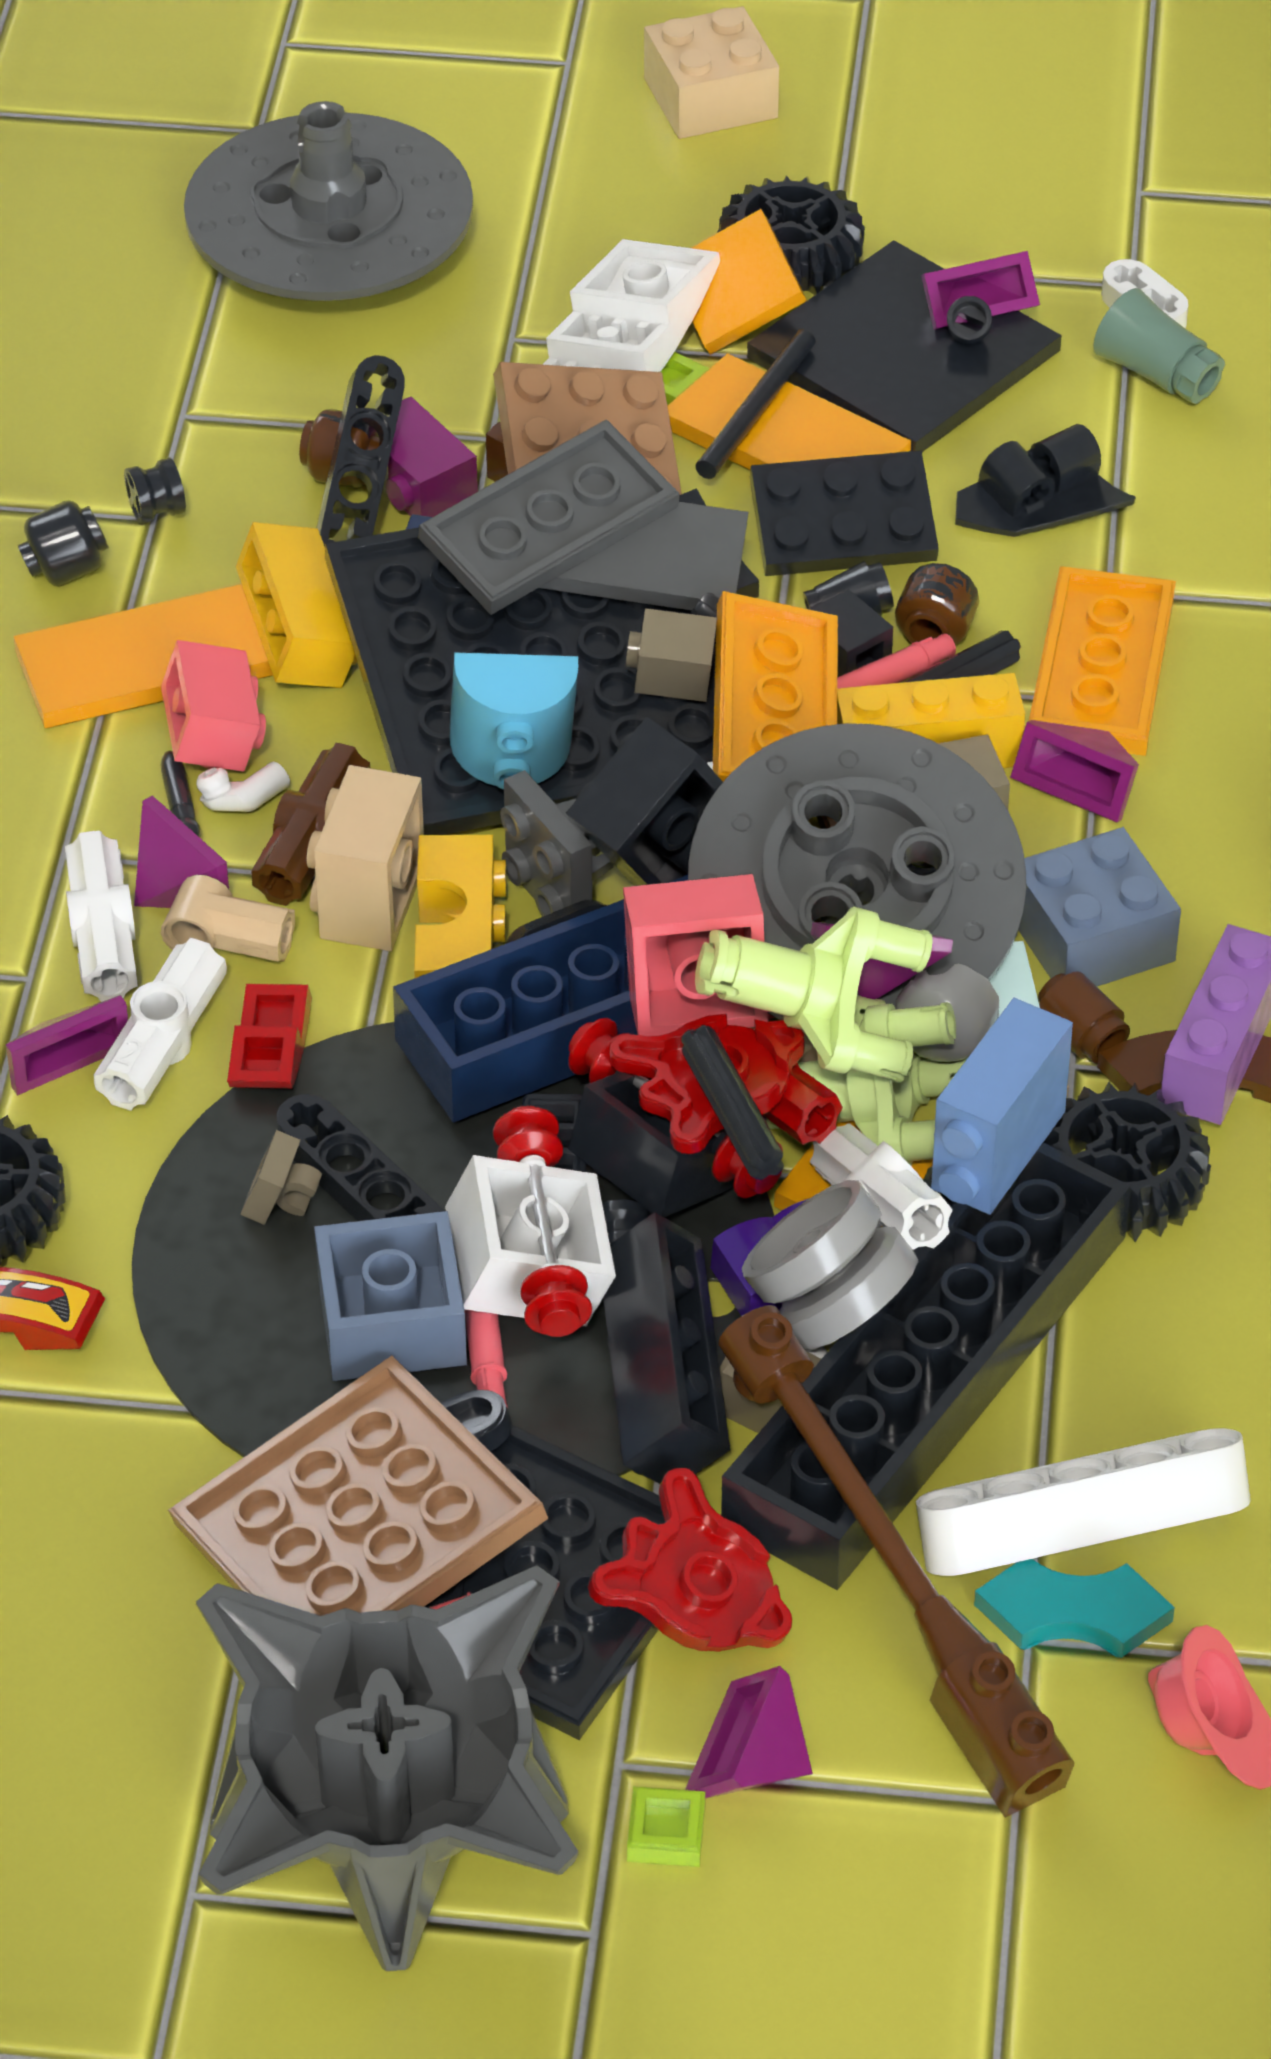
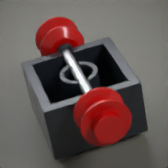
(636, 1146)

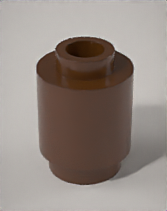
(1095, 1017)

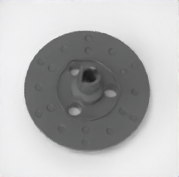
(328, 205)
(893, 806)

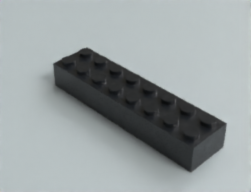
(928, 1362)

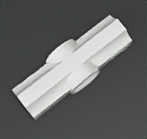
(100, 916)
(160, 1024)
(893, 1184)

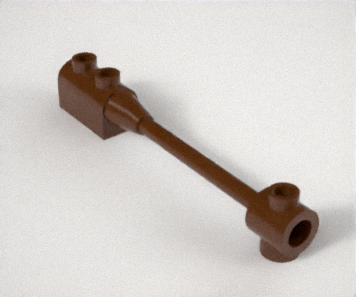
(976, 1684)

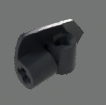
(1040, 486)

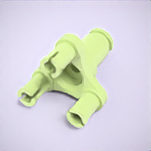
(820, 986)
(885, 1107)

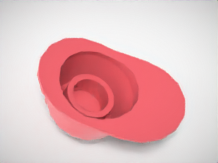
(1213, 1707)

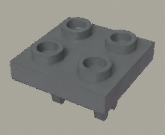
(546, 847)

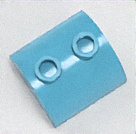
(512, 714)

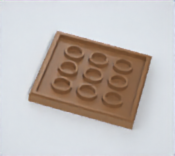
(360, 1503)

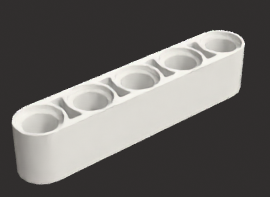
(1083, 1501)

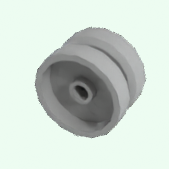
(830, 1264)

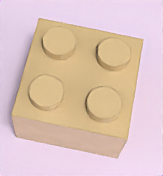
(711, 72)
(367, 857)

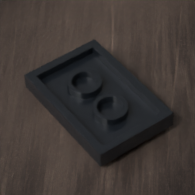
(843, 513)

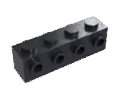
(664, 1351)

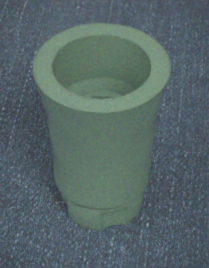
(1157, 347)

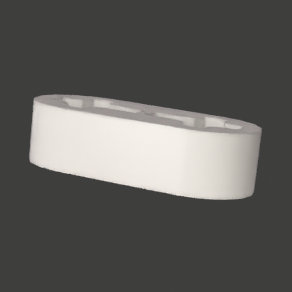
(1130, 274)

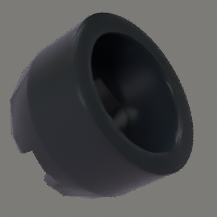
(973, 310)

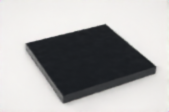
(887, 360)
(581, 1645)

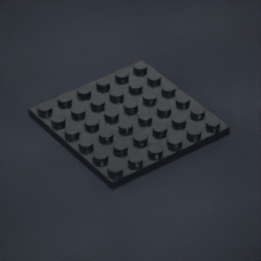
(413, 615)

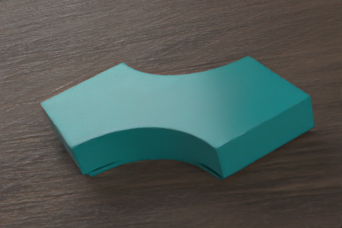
(1104, 1609)

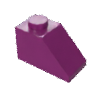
(427, 464)

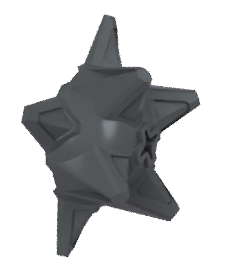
(384, 1749)

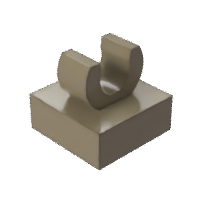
(280, 1181)

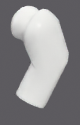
(241, 796)

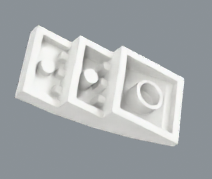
(633, 307)

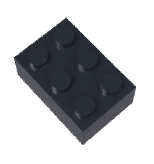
(647, 805)

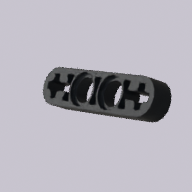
(353, 461)
(342, 1138)

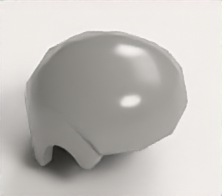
(973, 1004)

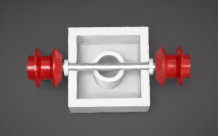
(528, 1232)

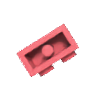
(212, 706)

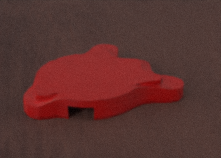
(759, 1054)
(695, 1575)

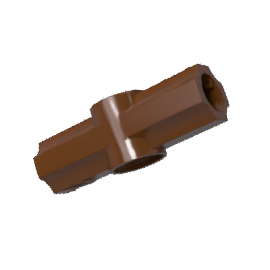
(282, 866)

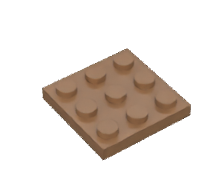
(555, 403)

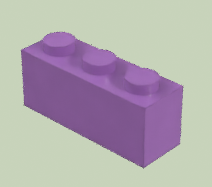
(1221, 1026)

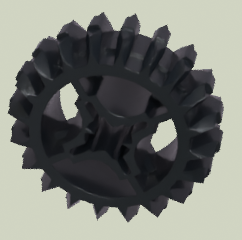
(813, 225)
(1132, 1141)
(29, 1190)

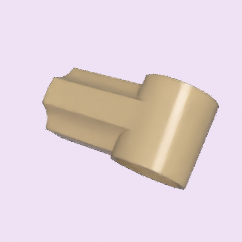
(211, 914)

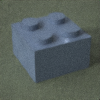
(1098, 910)
(390, 1293)

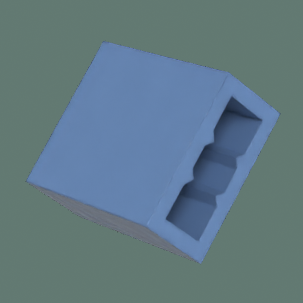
(1001, 1105)

